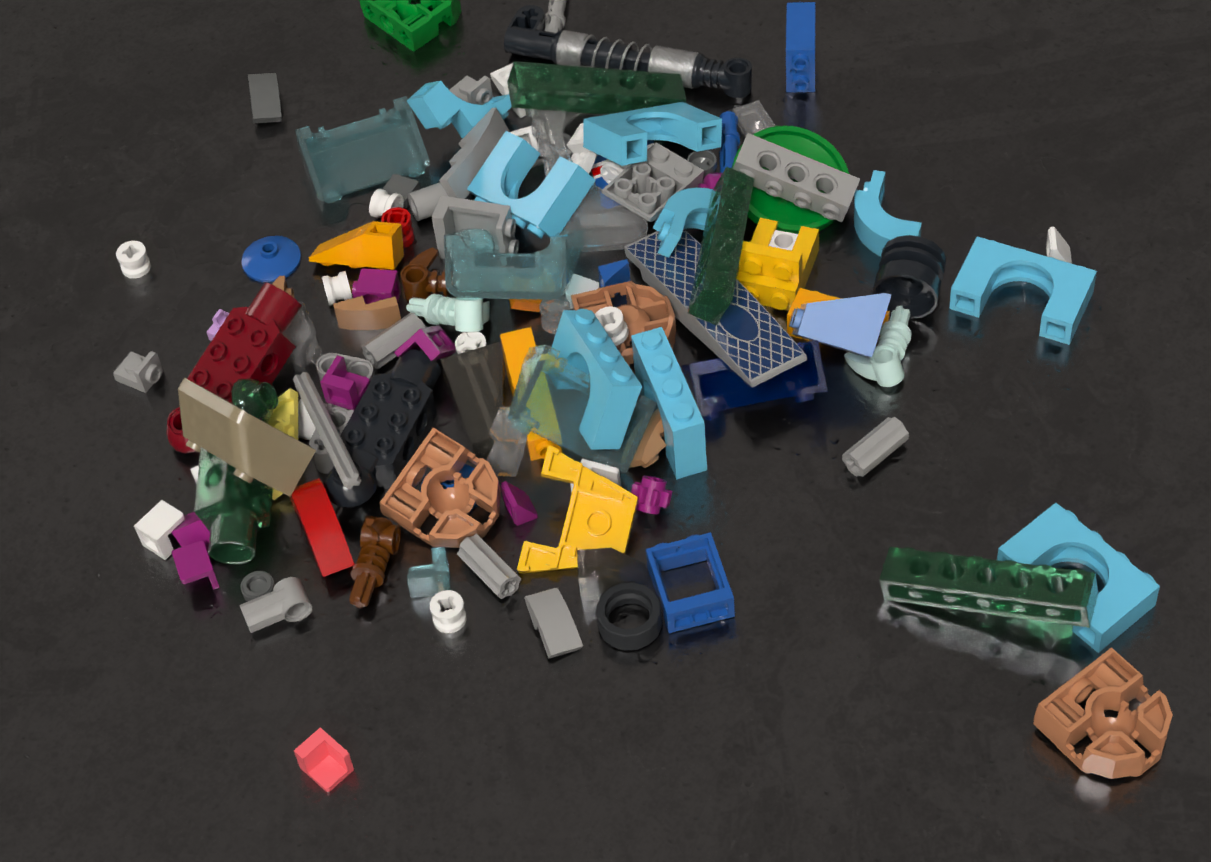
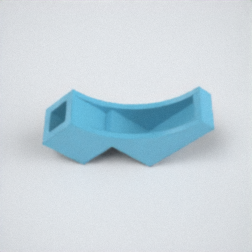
(439, 107)

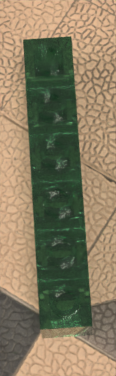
(590, 88)
(721, 246)
(989, 586)

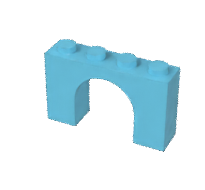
(625, 134)
(545, 209)
(995, 264)
(612, 382)
(666, 385)
(1062, 538)

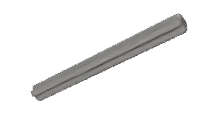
(327, 431)

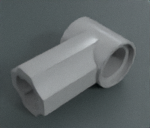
(285, 602)

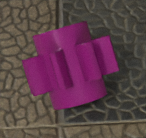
(651, 494)

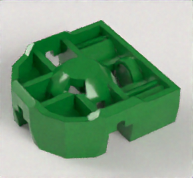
(414, 22)

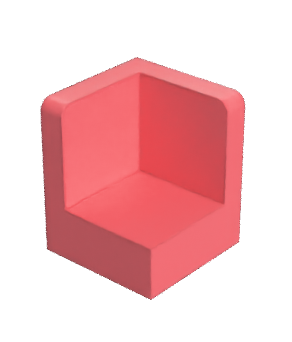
(324, 760)

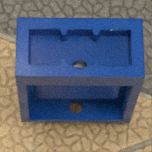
(800, 47)
(695, 609)

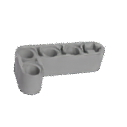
(339, 415)

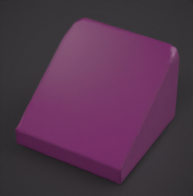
(518, 504)

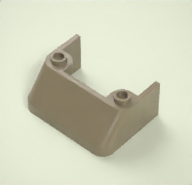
(241, 439)

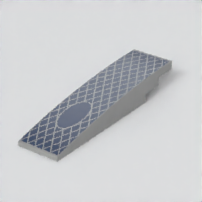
(745, 335)

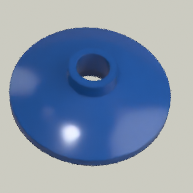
(271, 258)

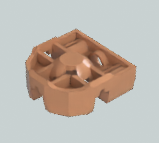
(643, 312)
(449, 505)
(1113, 745)

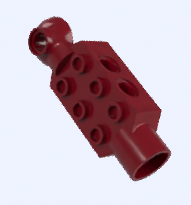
(247, 345)

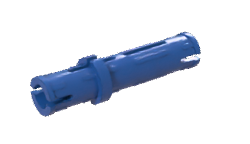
(730, 139)

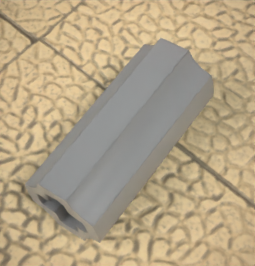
(382, 347)
(875, 446)
(489, 566)

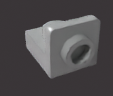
(473, 91)
(139, 371)

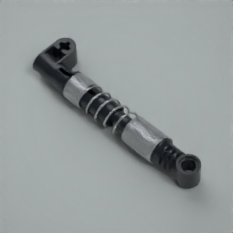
(527, 38)

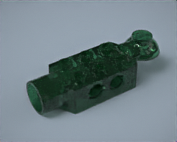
(227, 503)

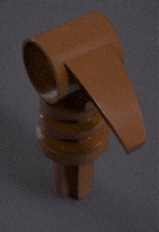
(419, 281)
(377, 542)

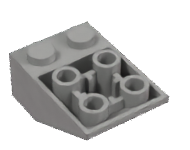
(649, 184)

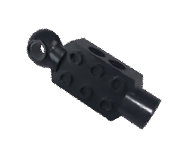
(387, 427)

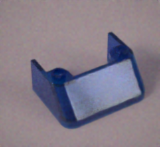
(720, 388)

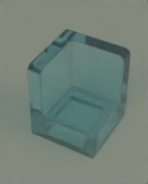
(431, 578)

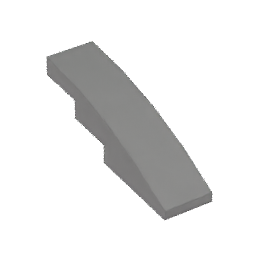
(473, 153)

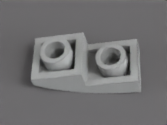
(554, 622)

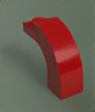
(321, 527)

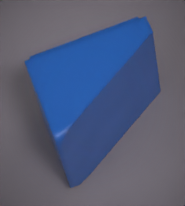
(614, 273)

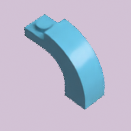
(682, 211)
(872, 222)

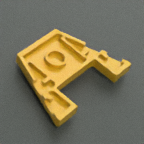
(596, 517)

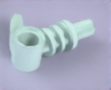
(463, 313)
(886, 360)

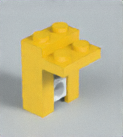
(777, 263)

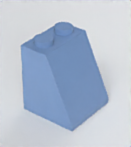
(843, 323)

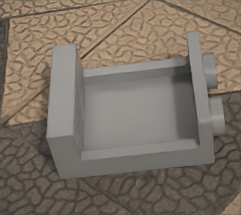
(458, 213)

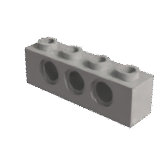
(810, 174)

